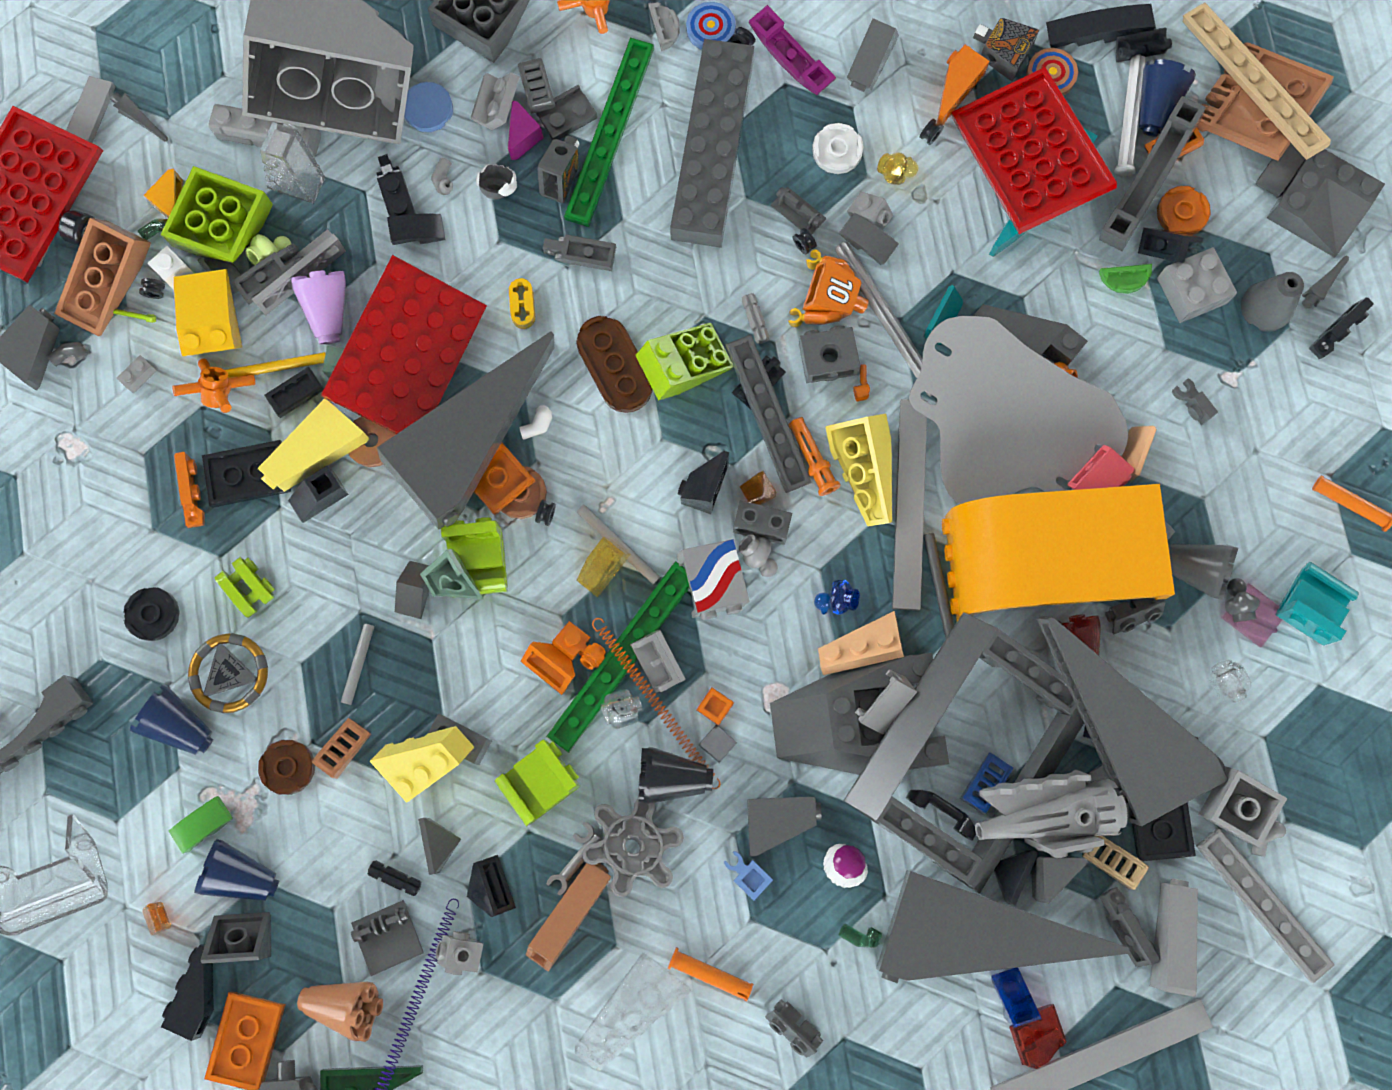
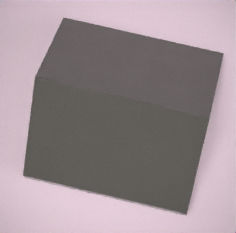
(1052, 875)
(238, 938)

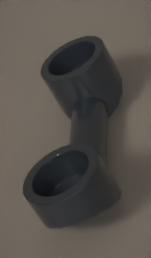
(964, 824)

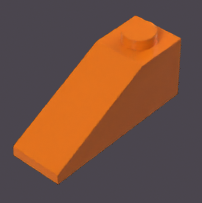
(963, 74)

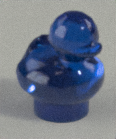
(840, 600)

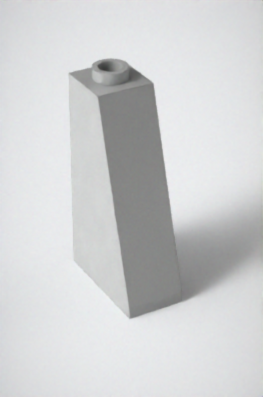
(1176, 939)

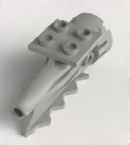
(1055, 812)

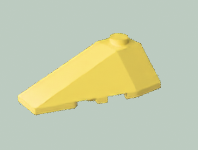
(866, 459)

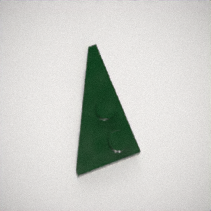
(366, 1077)

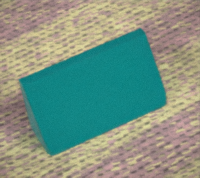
(948, 308)

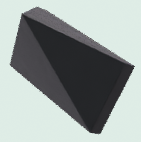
(1013, 874)
(489, 887)

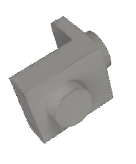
(871, 208)

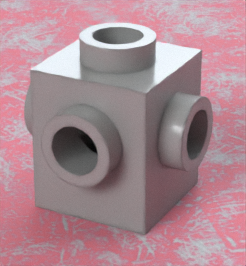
(459, 953)

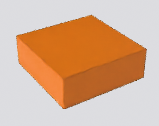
(715, 706)

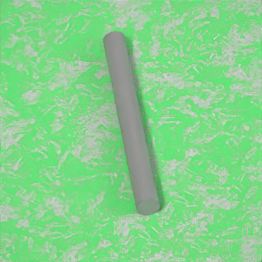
(604, 531)

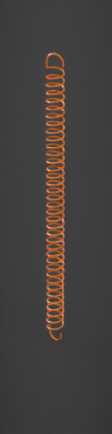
(652, 695)

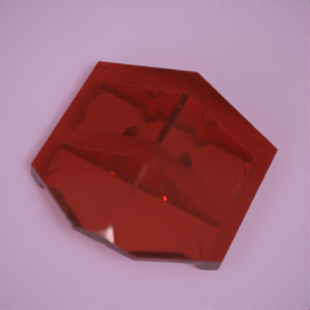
(1039, 1039)

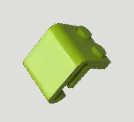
(481, 551)
(538, 782)

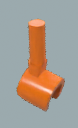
(862, 391)

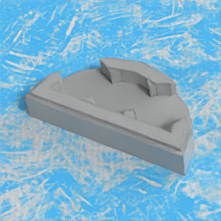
(665, 24)

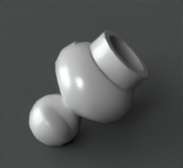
(756, 554)

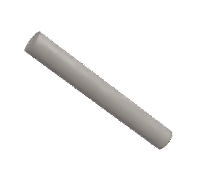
(357, 664)

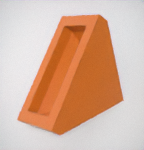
(549, 665)

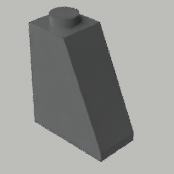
(872, 55)
(28, 344)
(778, 820)

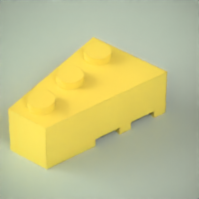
(421, 761)

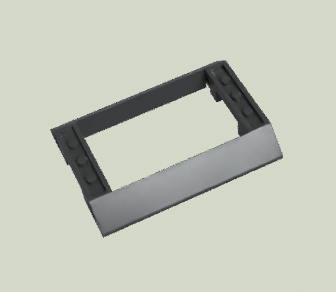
(913, 726)

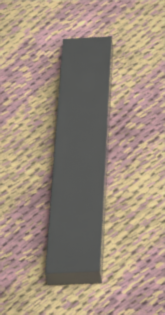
(768, 413)

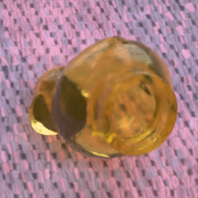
(897, 167)

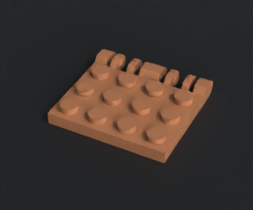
(1240, 118)

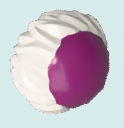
(845, 865)

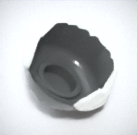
(496, 181)

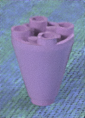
(322, 303)

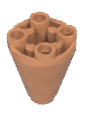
(343, 1007)

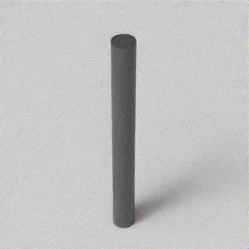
(939, 583)

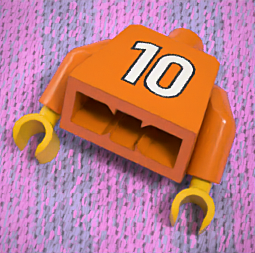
(831, 292)

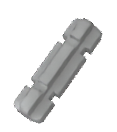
(755, 318)

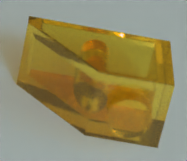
(602, 565)

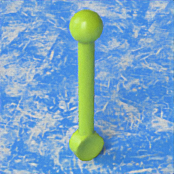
(148, 318)

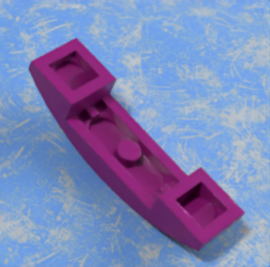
(789, 52)

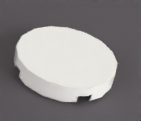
(837, 148)

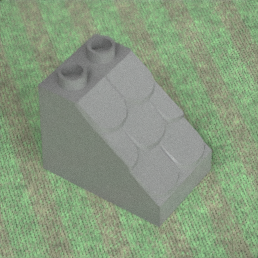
(326, 67)

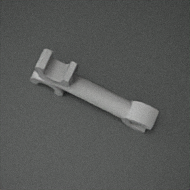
(576, 861)

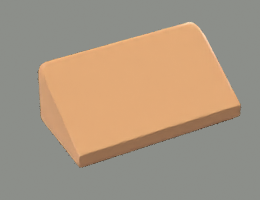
(1138, 447)

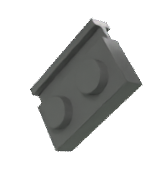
(569, 115)

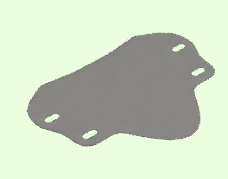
(1008, 412)

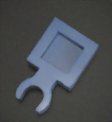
(750, 878)

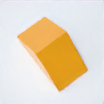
(165, 192)

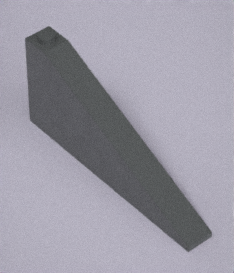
(452, 445)
(1139, 744)
(957, 932)

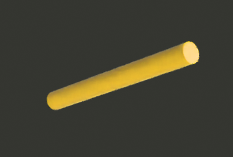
(278, 365)

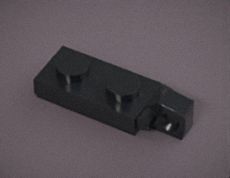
(394, 188)
(1340, 328)

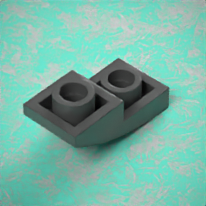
(869, 238)

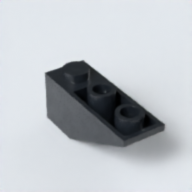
(193, 1001)

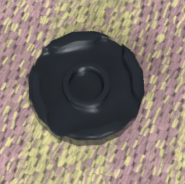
(151, 614)

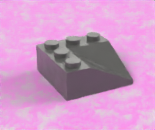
(479, 24)
(1325, 201)

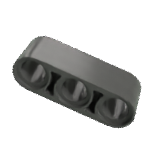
(1279, 173)

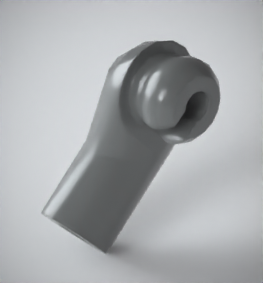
(66, 350)

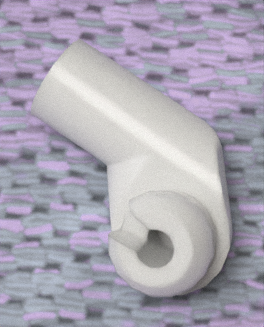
(540, 423)

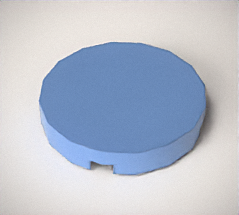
(428, 107)

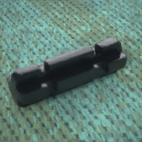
(394, 878)

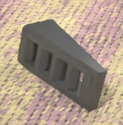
(532, 71)

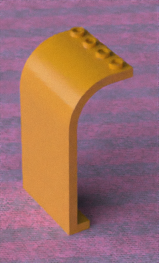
(1057, 549)

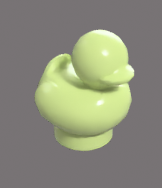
(262, 247)

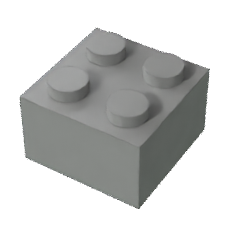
(1196, 285)
(1243, 807)

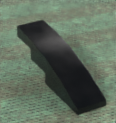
(1100, 25)

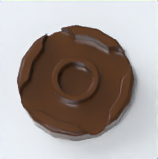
(286, 767)

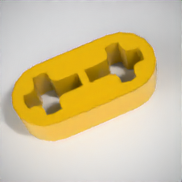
(527, 303)

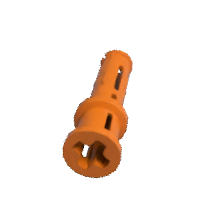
(817, 469)

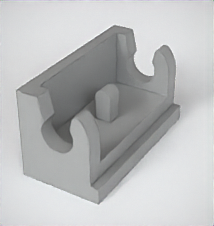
(657, 661)
(888, 704)

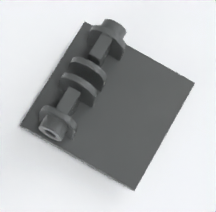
(386, 938)

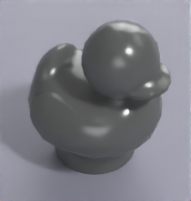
(1242, 604)

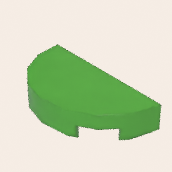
(1126, 278)

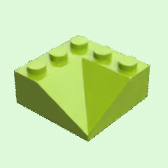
(215, 216)

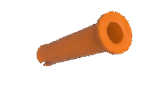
(1353, 502)
(710, 975)

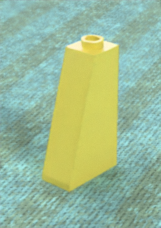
(313, 445)

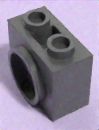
(838, 342)

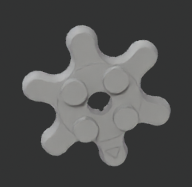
(628, 865)

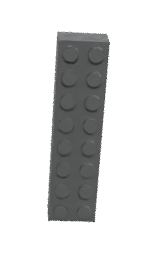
(712, 143)

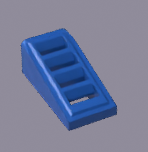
(973, 801)

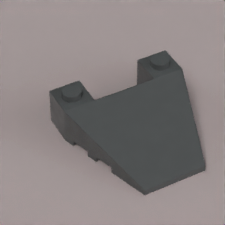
(1043, 336)

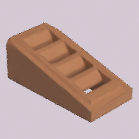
(343, 762)

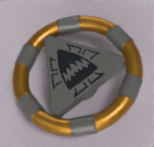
(227, 673)

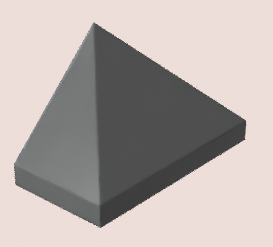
(437, 844)

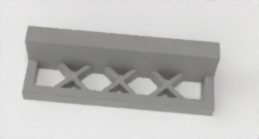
(317, 257)

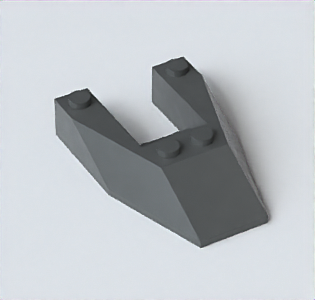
(821, 725)

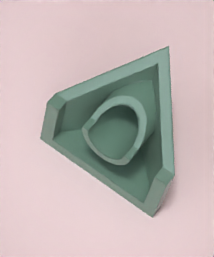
(450, 577)

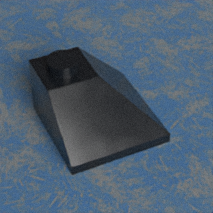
(704, 484)

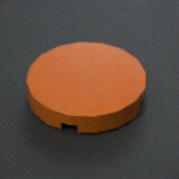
(1183, 210)

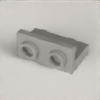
(494, 100)

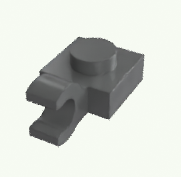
(1198, 404)

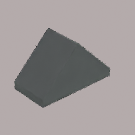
(411, 591)

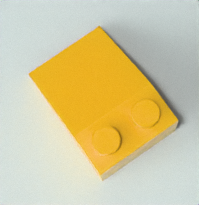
(205, 313)

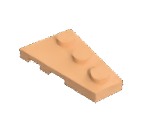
(864, 646)

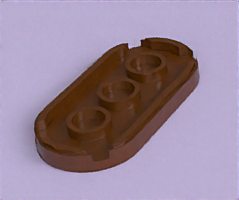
(613, 364)

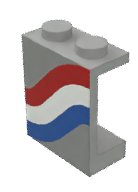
(714, 579)

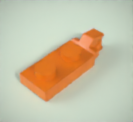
(188, 490)

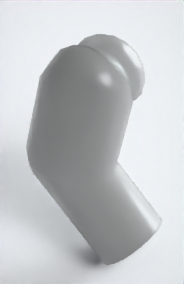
(440, 179)
(1277, 830)

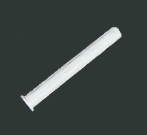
(1131, 118)

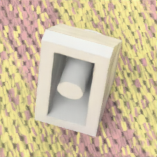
(169, 265)

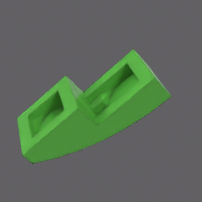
(200, 824)

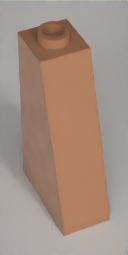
(568, 915)

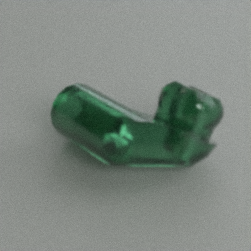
(152, 228)
(859, 939)

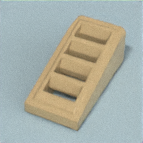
(1135, 877)

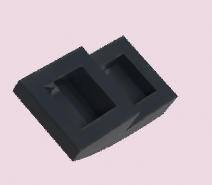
(416, 227)

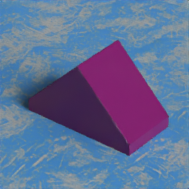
(523, 131)

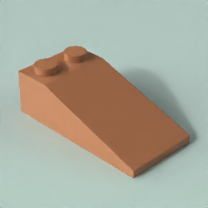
(101, 275)

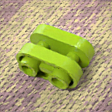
(245, 570)

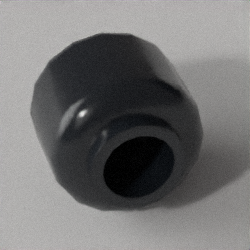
(73, 225)

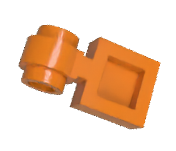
(574, 641)

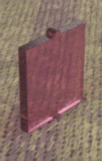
(1266, 623)

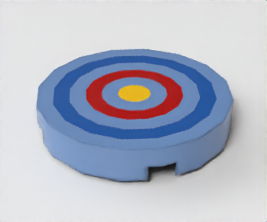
(710, 22)

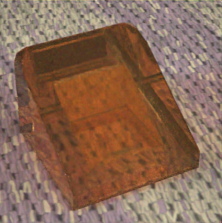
(758, 489)
(156, 918)

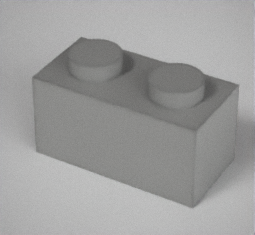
(136, 374)

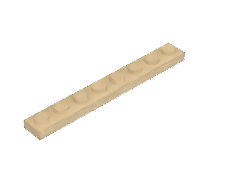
(1256, 81)

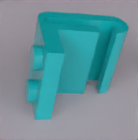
(1317, 604)

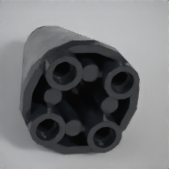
(671, 777)

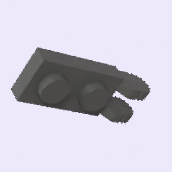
(265, 272)

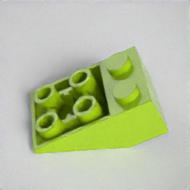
(683, 360)

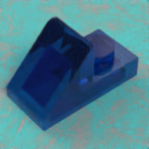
(1015, 998)

